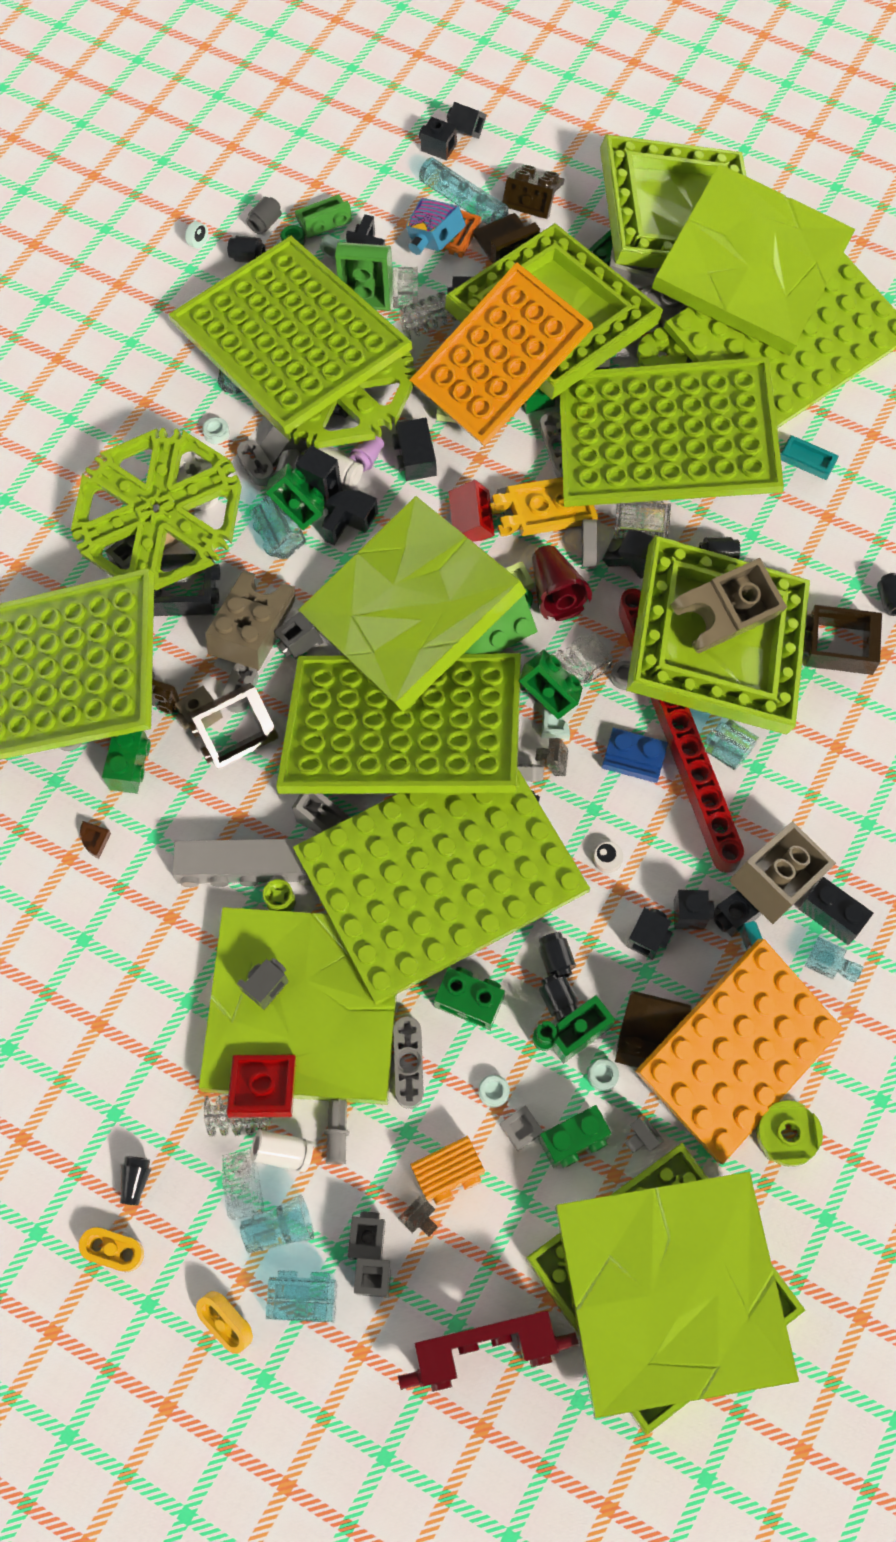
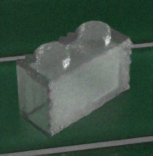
(647, 517)

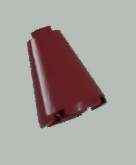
(558, 585)

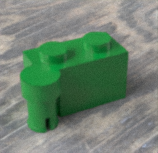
(575, 1030)

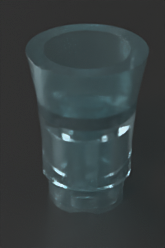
(278, 1226)

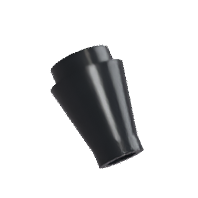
(133, 1177)

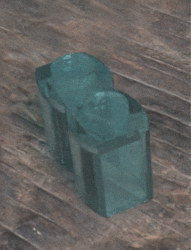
(730, 743)

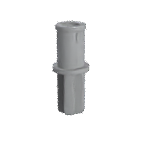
(337, 1132)

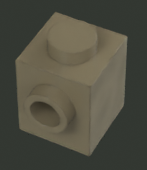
(192, 702)

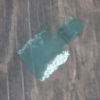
(829, 959)

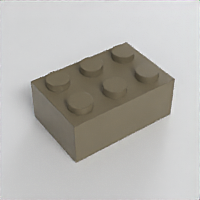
(782, 872)

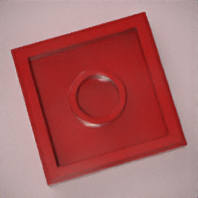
(261, 1086)

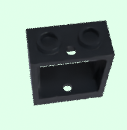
(188, 604)

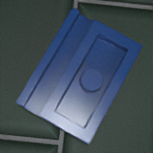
(635, 755)

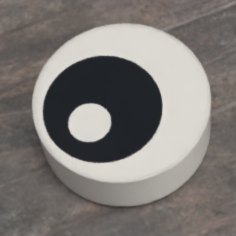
(608, 857)

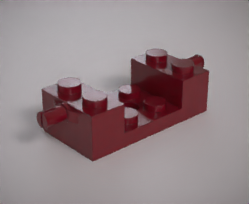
(533, 1336)

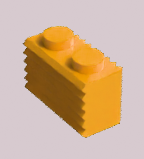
(447, 1170)

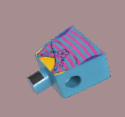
(433, 225)

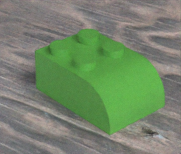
(367, 272)
(508, 630)

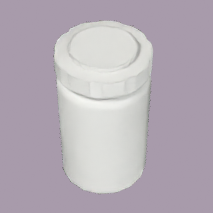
(349, 469)
(281, 1150)

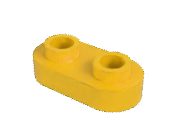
(112, 1251)
(224, 1322)

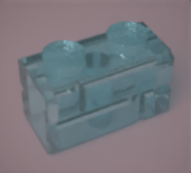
(277, 529)
(301, 1298)

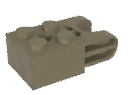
(732, 604)
(247, 622)

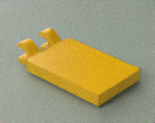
(538, 508)

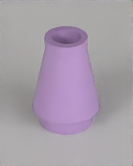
(367, 452)

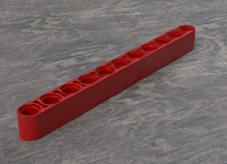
(690, 764)

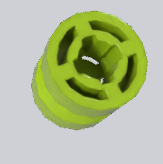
(275, 892)

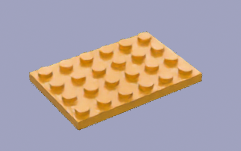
(501, 353)
(739, 1050)

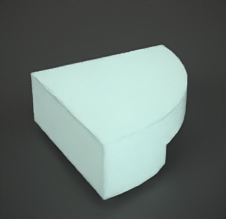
(554, 727)

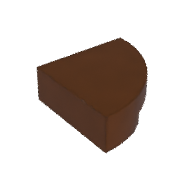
(94, 838)

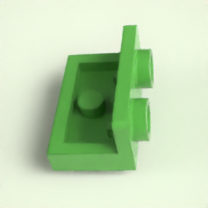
(324, 215)

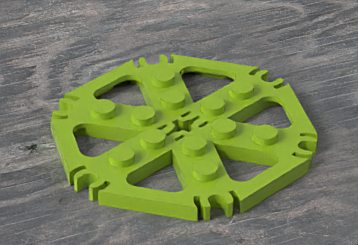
(361, 408)
(160, 489)

